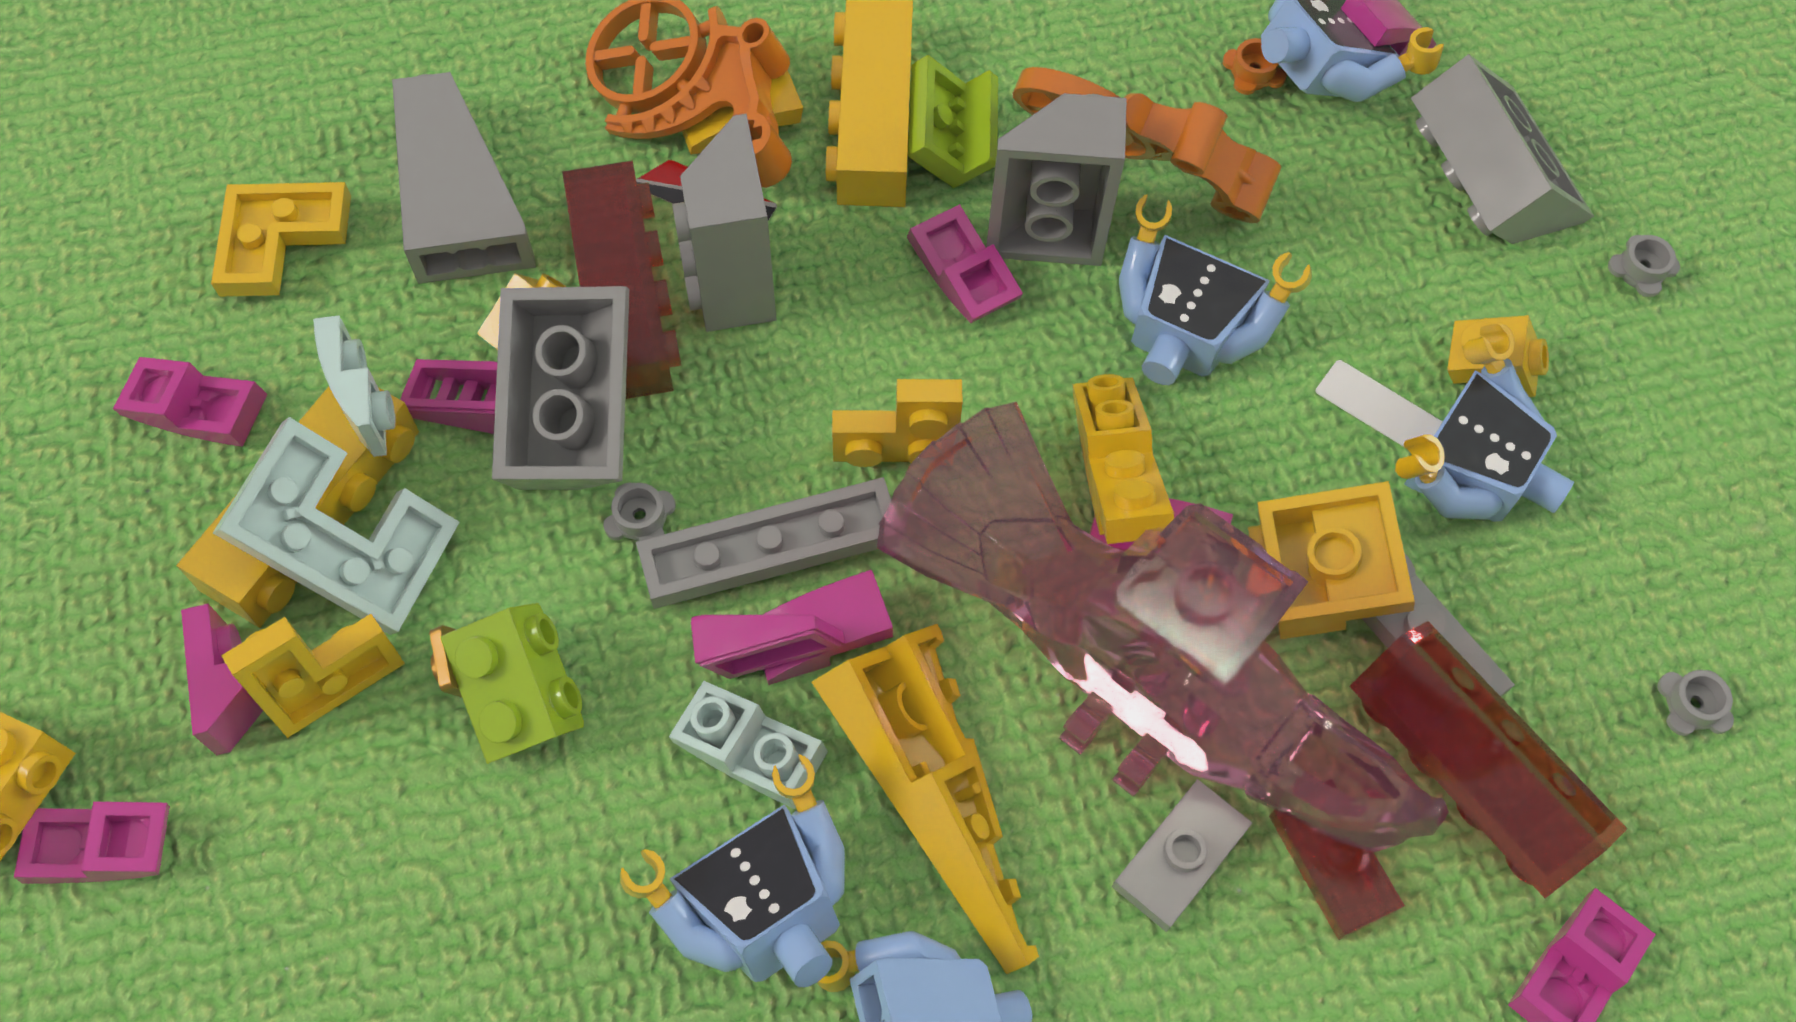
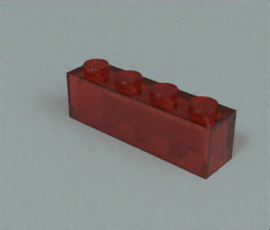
(616, 250)
(1487, 759)

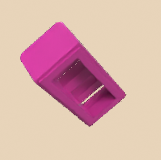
(468, 410)
(756, 642)

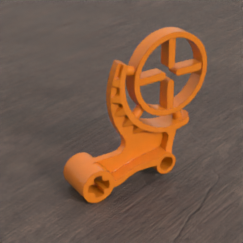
(730, 73)
(1185, 137)

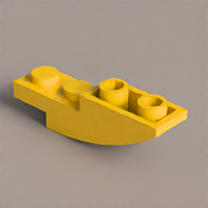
(1119, 459)

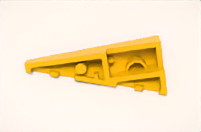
(908, 735)

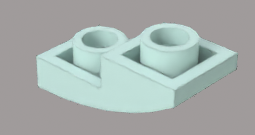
(353, 385)
(744, 742)

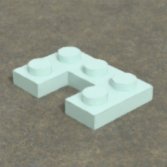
(281, 527)

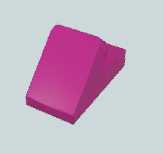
(218, 702)

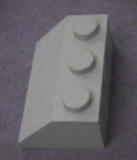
(1497, 154)
(1059, 181)
(726, 233)
(560, 387)

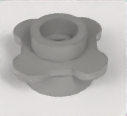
(1645, 264)
(633, 498)
(1710, 692)

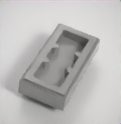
(1181, 855)

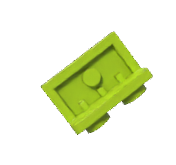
(952, 122)
(513, 680)

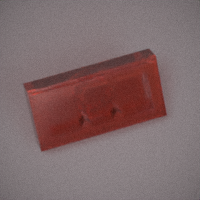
(1341, 877)

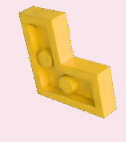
(263, 221)
(922, 415)
(305, 684)

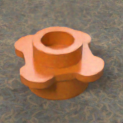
(1251, 68)

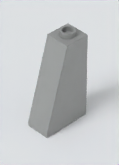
(451, 193)

